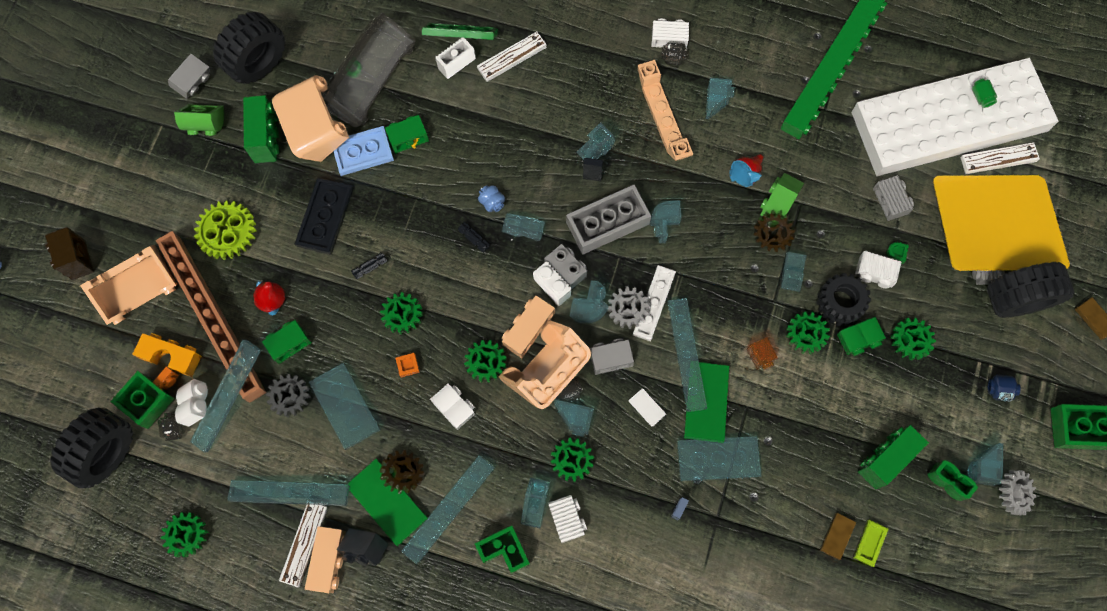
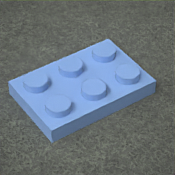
(363, 151)

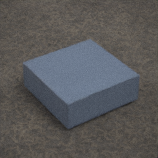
(679, 509)

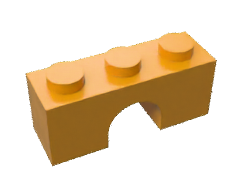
(152, 348)

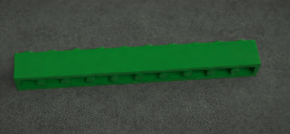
(832, 67)

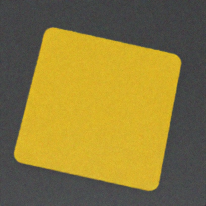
(998, 222)

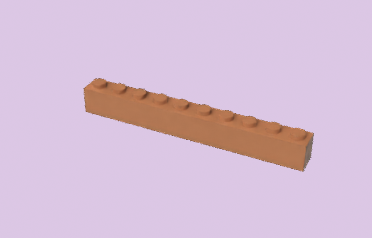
(206, 309)

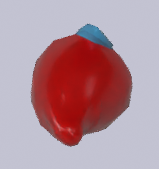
(746, 170)
(268, 297)

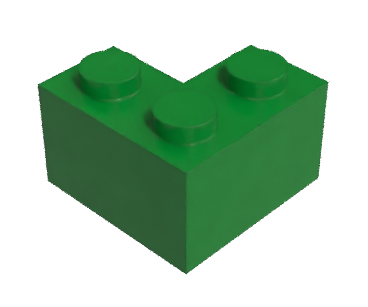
(506, 544)

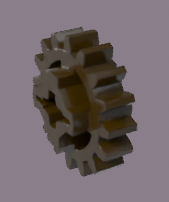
(771, 223)
(404, 463)

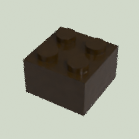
(69, 253)

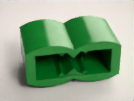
(861, 336)
(955, 484)

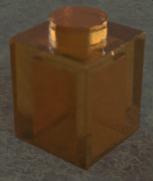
(762, 354)

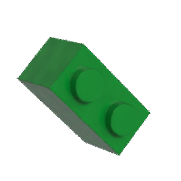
(404, 132)
(286, 341)

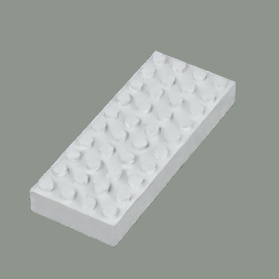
(947, 120)

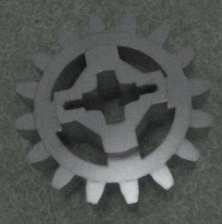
(285, 402)

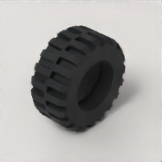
(249, 47)
(1030, 289)
(91, 447)

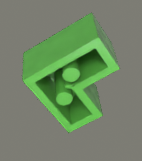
(783, 195)

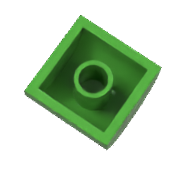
(200, 118)

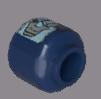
(1003, 388)

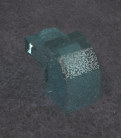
(600, 143)
(665, 214)
(593, 307)

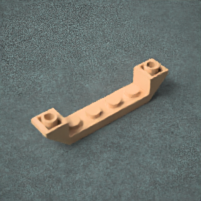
(650, 81)

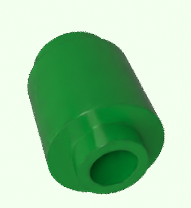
(984, 93)

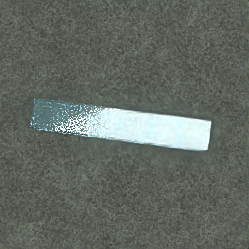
(687, 355)
(225, 395)
(289, 493)
(447, 510)

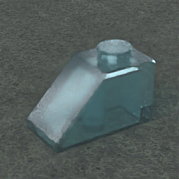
(718, 95)
(575, 417)
(988, 466)
(535, 502)

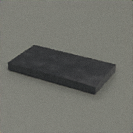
(324, 216)

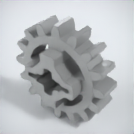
(623, 314)
(1017, 492)

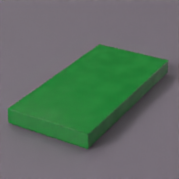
(461, 31)
(710, 423)
(392, 511)

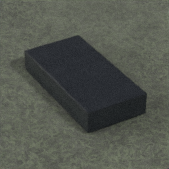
(592, 169)

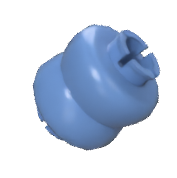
(491, 198)

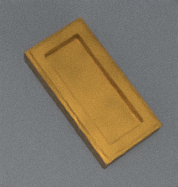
(1094, 317)
(838, 536)

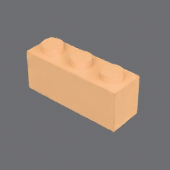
(527, 326)
(325, 561)

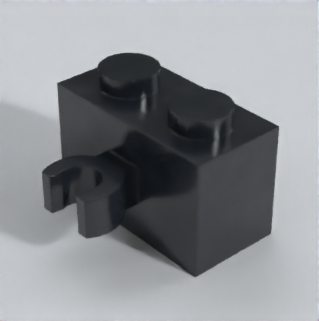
(362, 547)

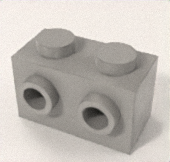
(189, 76)
(567, 266)
(611, 356)

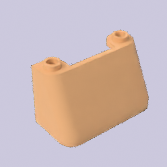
(307, 120)
(129, 285)
(551, 368)

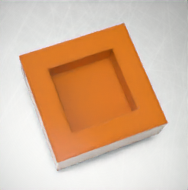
(407, 365)
(166, 378)

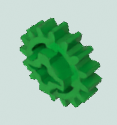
(409, 310)
(813, 327)
(905, 342)
(490, 356)
(583, 453)
(176, 530)

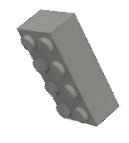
(608, 219)

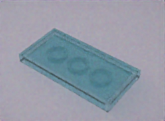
(344, 406)
(715, 460)

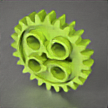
(225, 230)

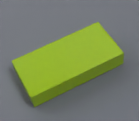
(870, 543)

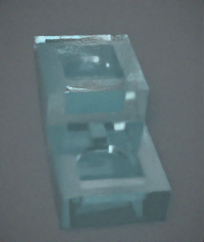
(525, 226)
(793, 271)

